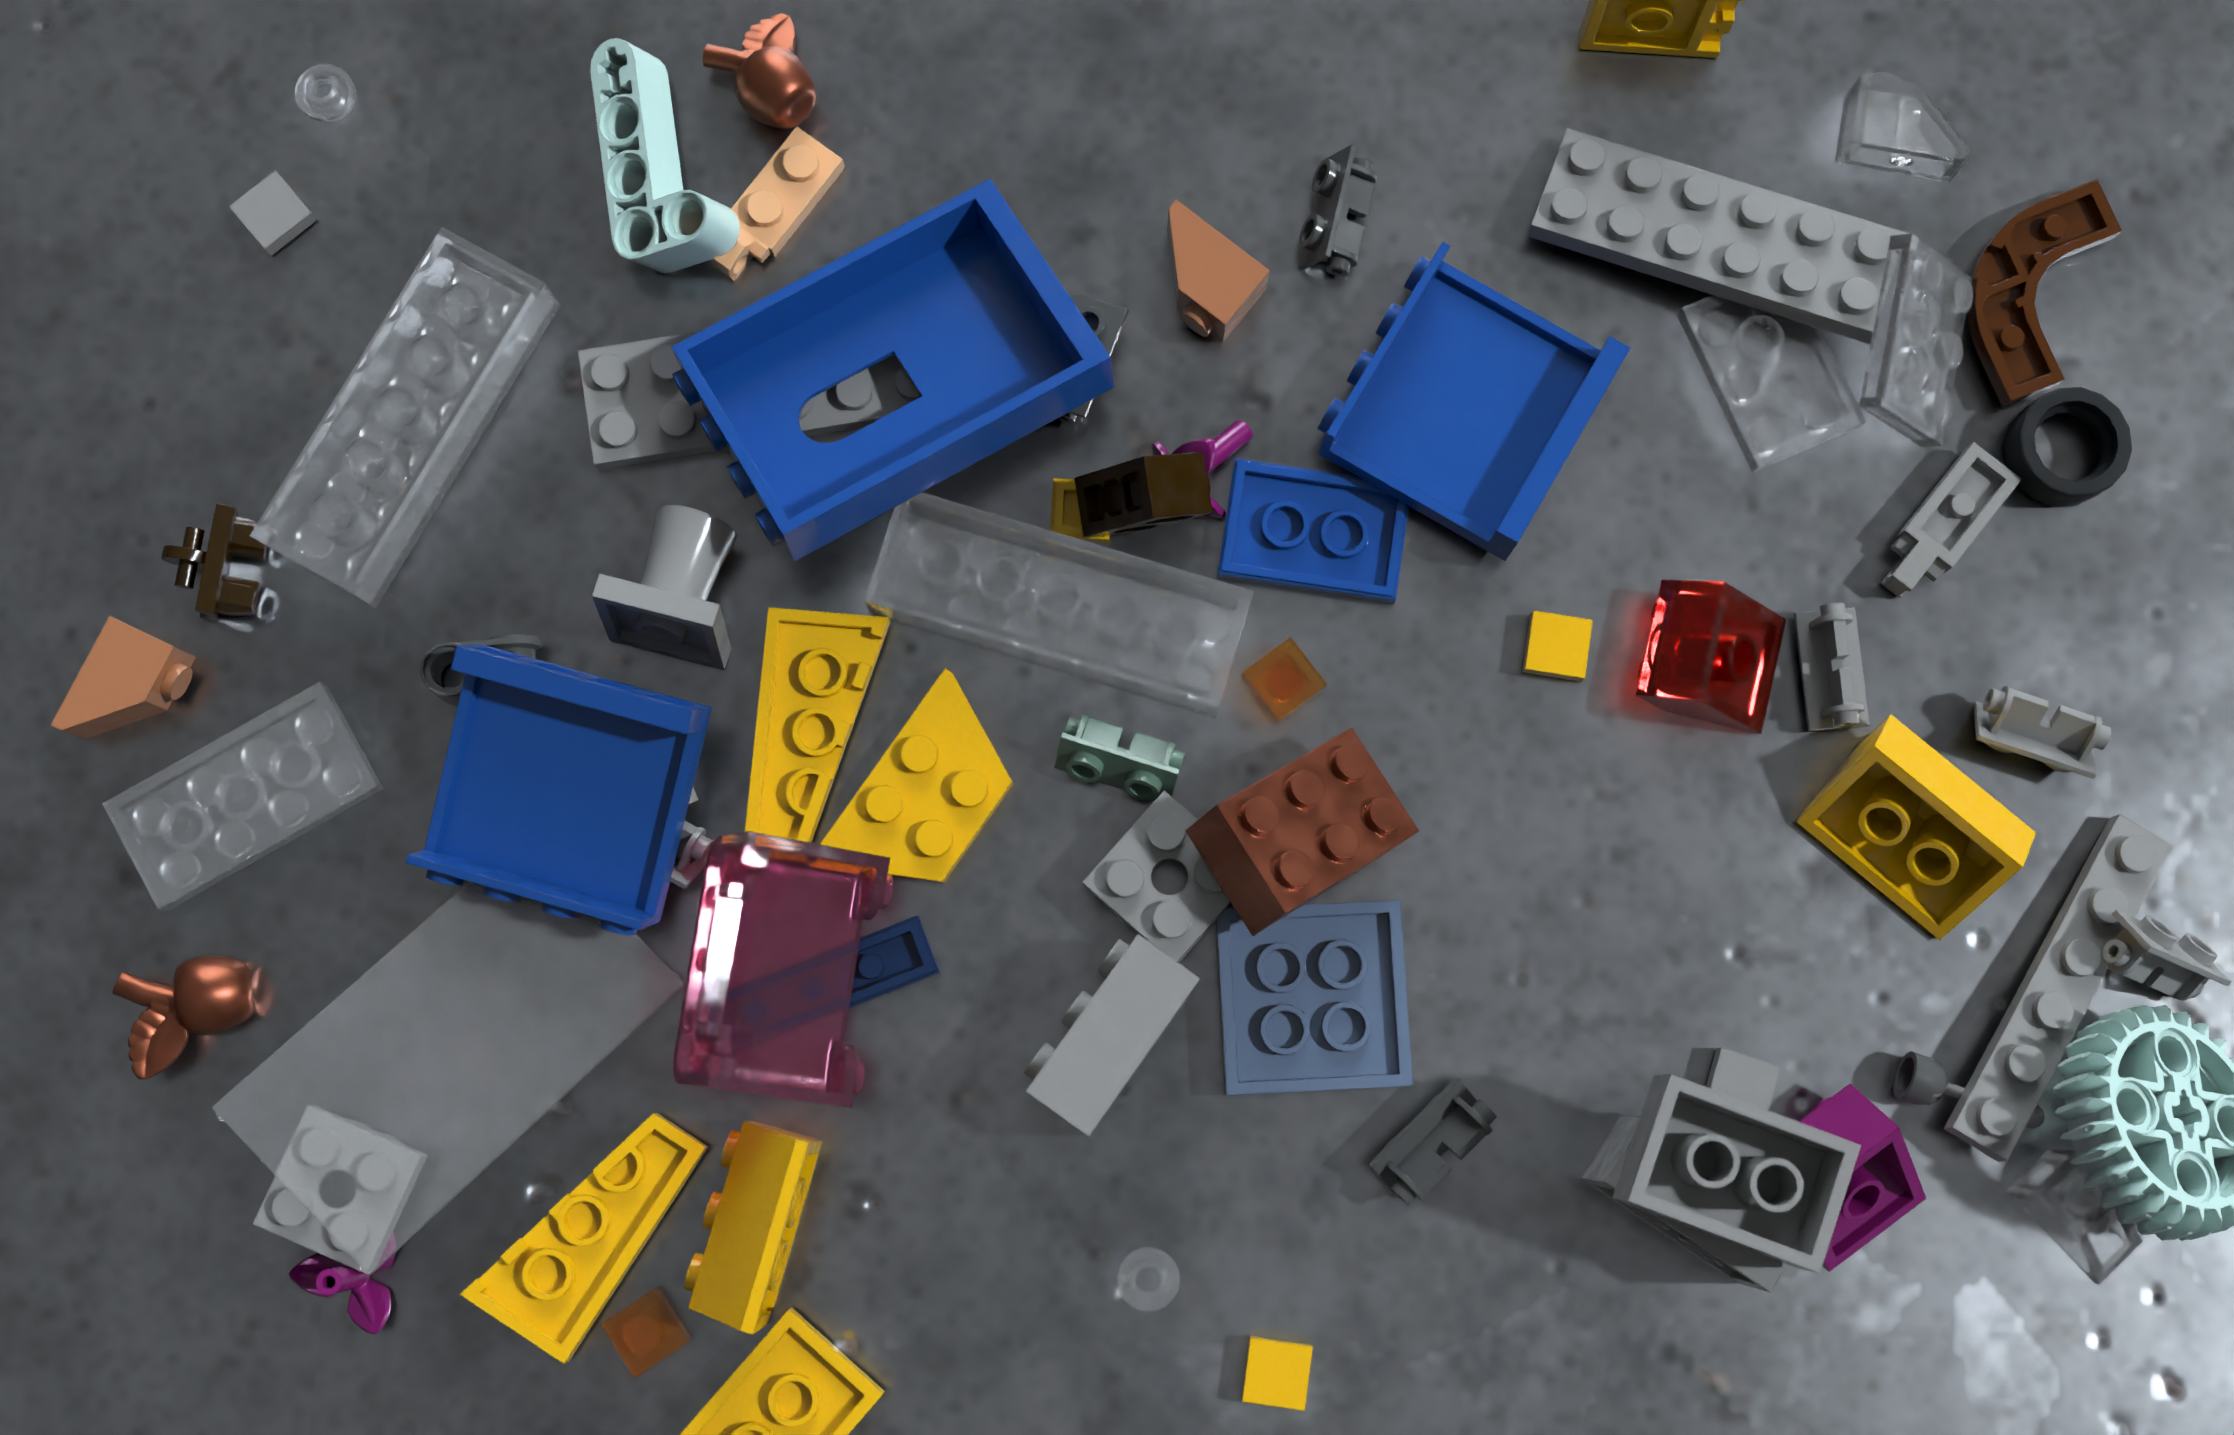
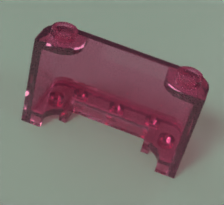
(777, 968)

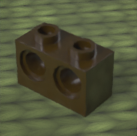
(1143, 494)

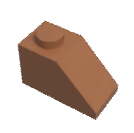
(1211, 275)
(123, 681)

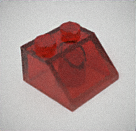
(1711, 654)

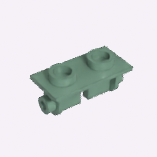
(1092, 754)

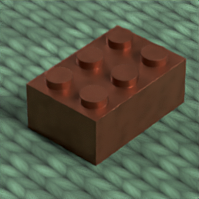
(1301, 830)

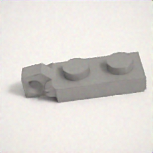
(1950, 518)

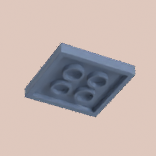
(1315, 1000)

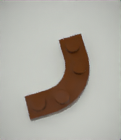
(2006, 283)

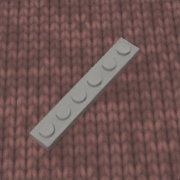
(2056, 989)

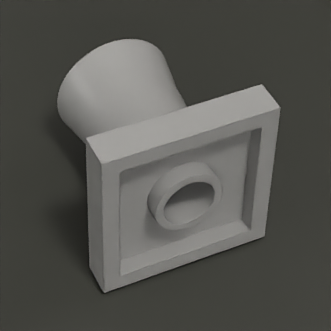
(670, 604)

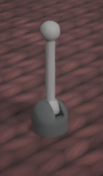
(1924, 1081)

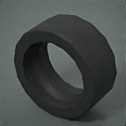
(2099, 416)

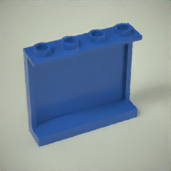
(1467, 405)
(563, 789)

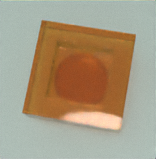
(1284, 680)
(646, 1332)

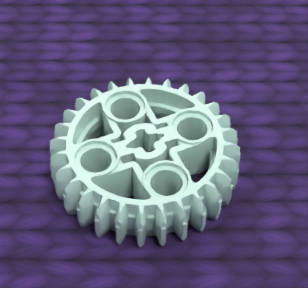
(2153, 1120)

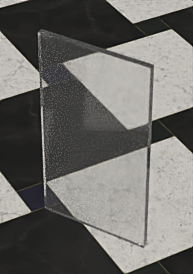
(441, 1062)

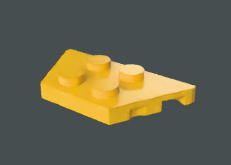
(927, 790)

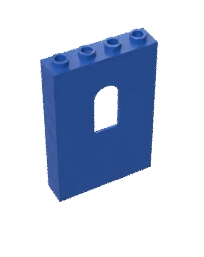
(967, 318)

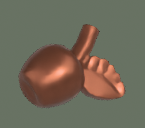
(769, 76)
(205, 999)

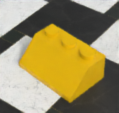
(1917, 828)
(752, 1225)

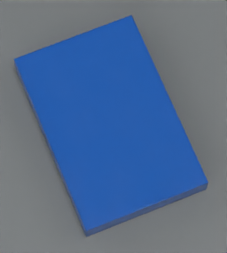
(1312, 532)

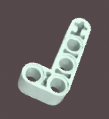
(645, 196)

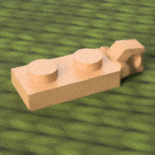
(780, 200)

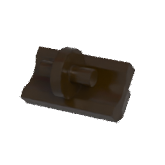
(218, 590)

